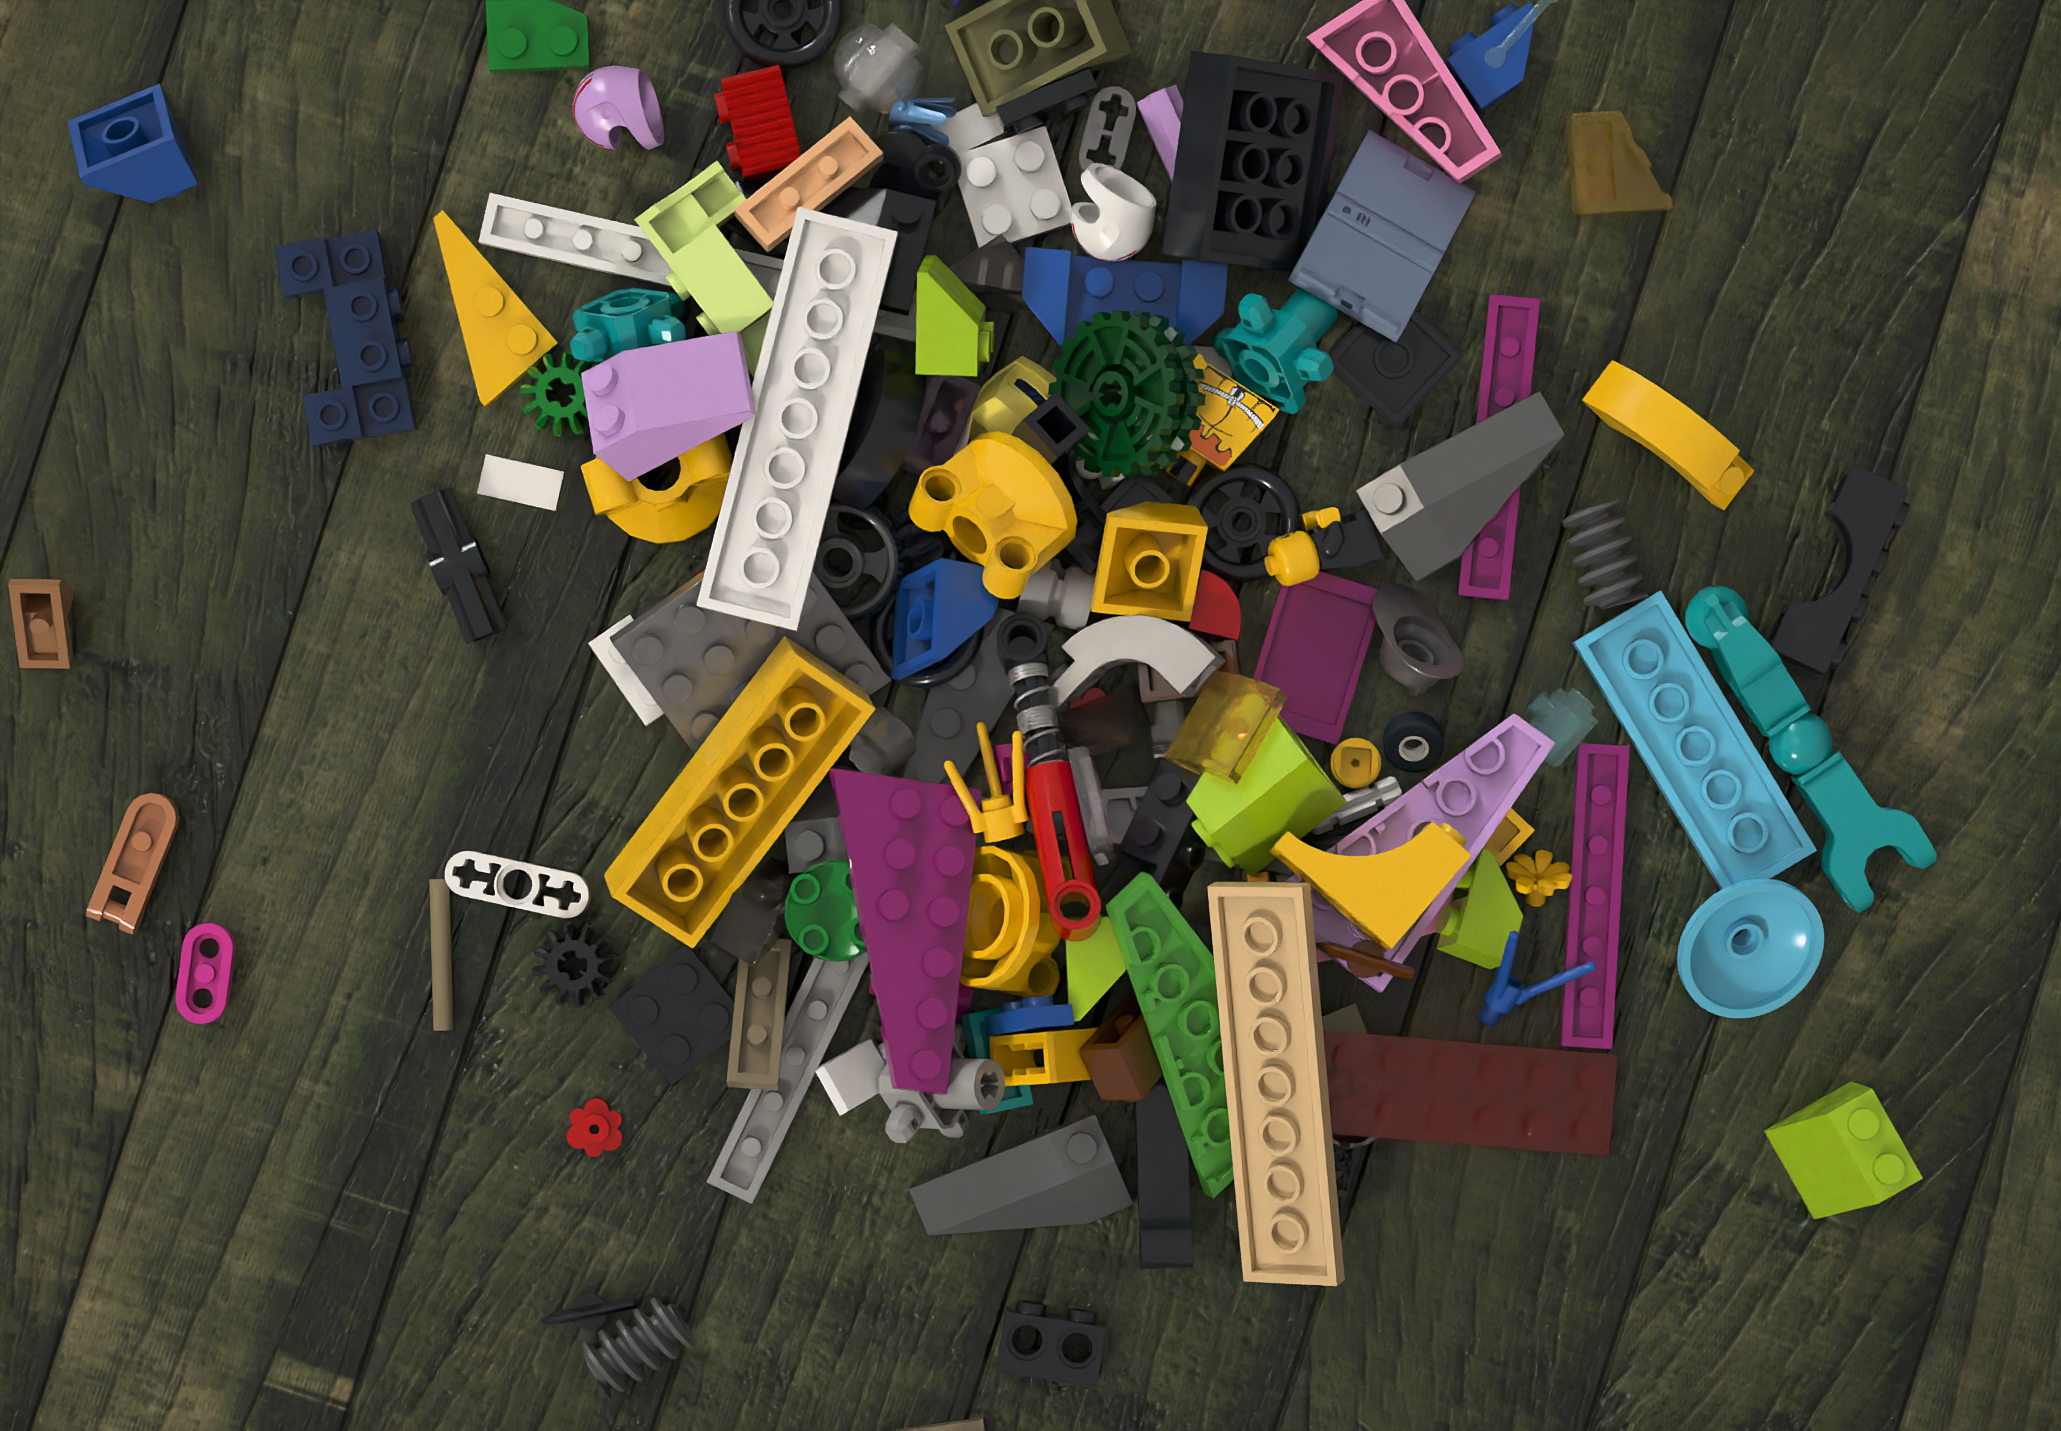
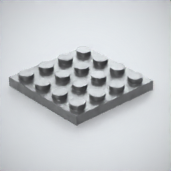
(704, 659)

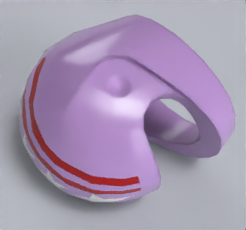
(615, 99)

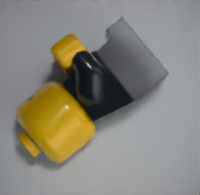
(1327, 546)

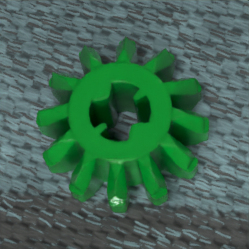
(543, 391)

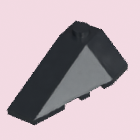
(881, 208)

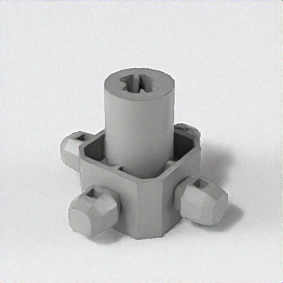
(971, 1086)

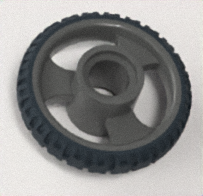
(883, 564)

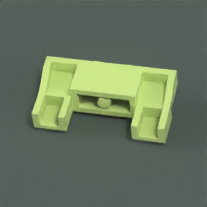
(705, 263)

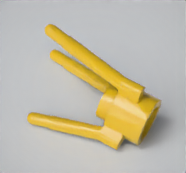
(999, 816)

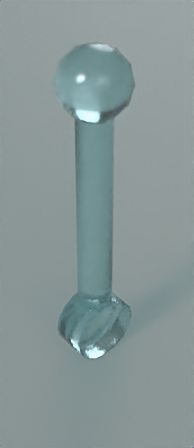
(1496, 55)

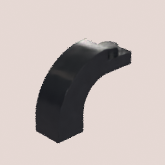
(881, 424)
(1055, 433)

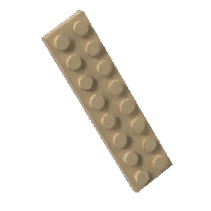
(1276, 1082)

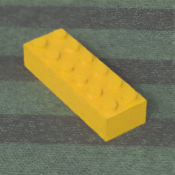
(738, 792)

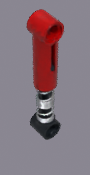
(1049, 781)

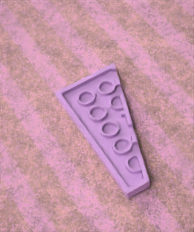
(1467, 794)

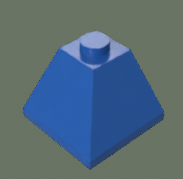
(133, 148)
(937, 613)

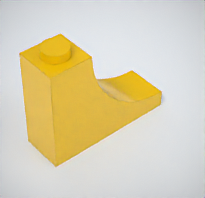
(1382, 890)

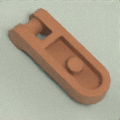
(135, 860)

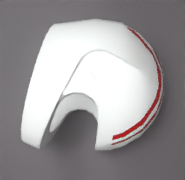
(1118, 219)

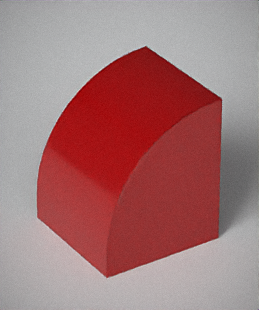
(1215, 608)

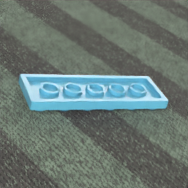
(1693, 744)

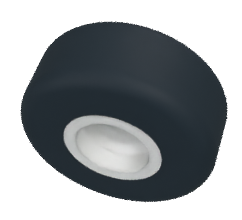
(1413, 726)

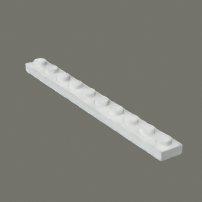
(622, 250)

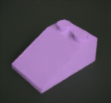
(666, 400)

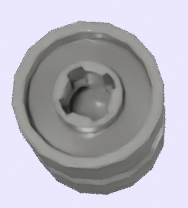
(1059, 594)

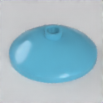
(1763, 963)

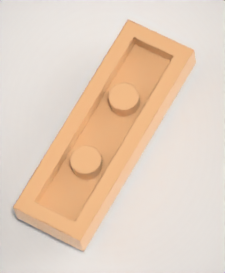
(808, 183)

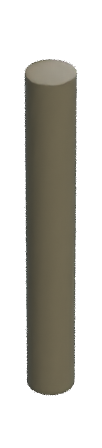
(441, 955)

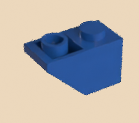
(1479, 82)

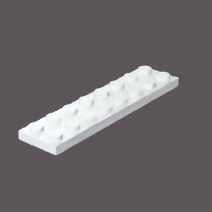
(802, 419)

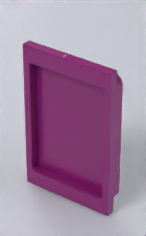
(1317, 651)

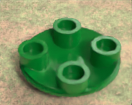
(824, 912)

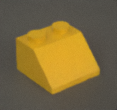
(1150, 561)

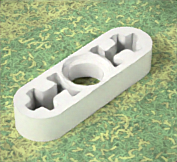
(478, 889)

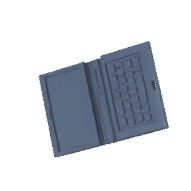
(1382, 236)

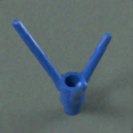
(1509, 990)

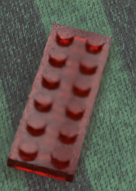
(1470, 1092)

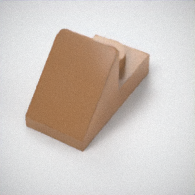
(42, 622)

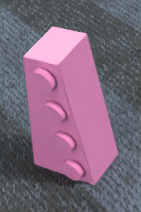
(1400, 71)

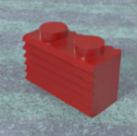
(760, 123)

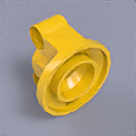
(998, 509)
(666, 514)
(1010, 925)

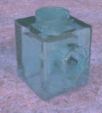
(1562, 719)

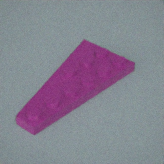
(911, 892)

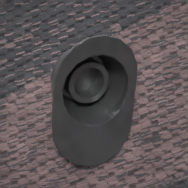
(1415, 640)

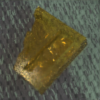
(1609, 168)

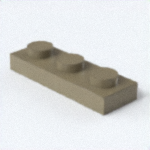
(760, 1020)

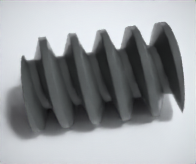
(1604, 556)
(637, 1346)

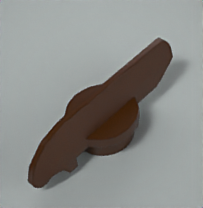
(1366, 959)

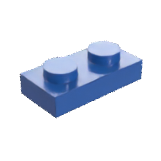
(1029, 1016)

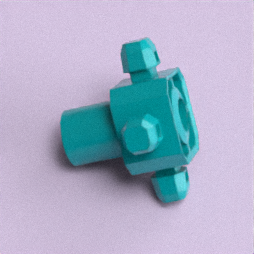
(627, 322)
(1277, 349)

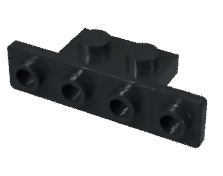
(1163, 831)

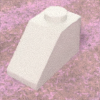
(853, 1075)

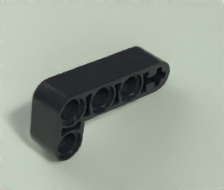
(1162, 1183)

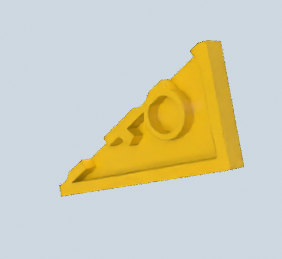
(495, 323)

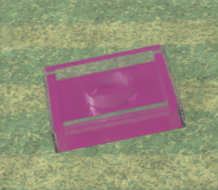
(1092, 805)

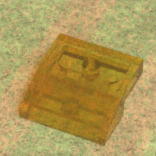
(1226, 726)

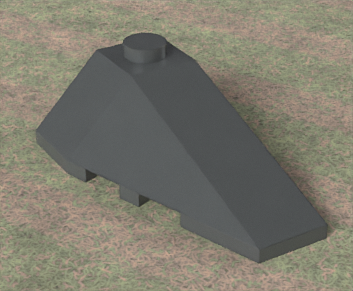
(1450, 492)

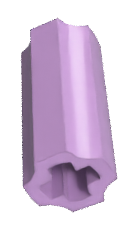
(1162, 117)

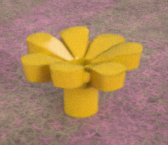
(1538, 876)

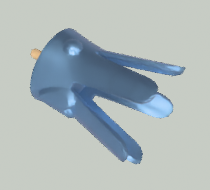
(915, 113)

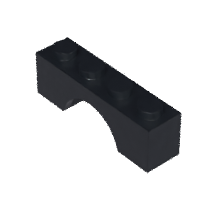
(1864, 513)

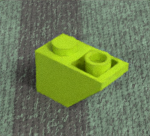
(1479, 914)

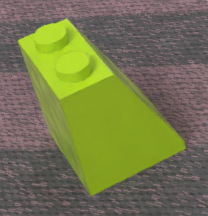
(1275, 795)
(1843, 1152)

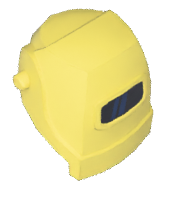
(1009, 397)

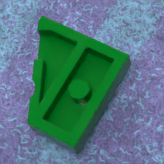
(536, 36)

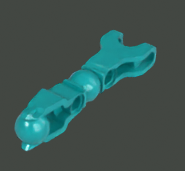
(1803, 747)

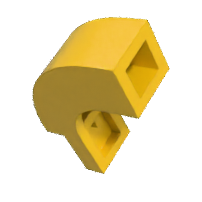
(1670, 431)

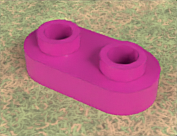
(201, 972)

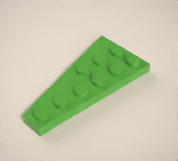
(1180, 1008)

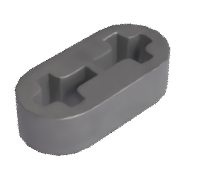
(1095, 127)

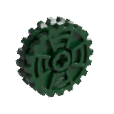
(1132, 390)

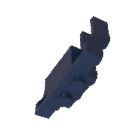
(364, 333)

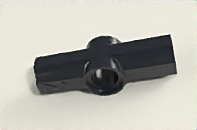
(459, 565)

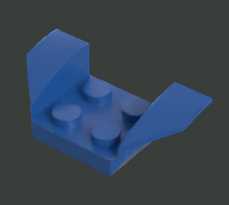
(1073, 288)

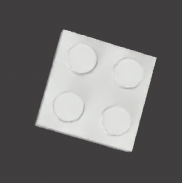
(1014, 188)

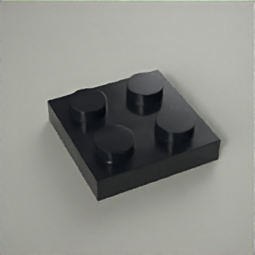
(677, 1013)

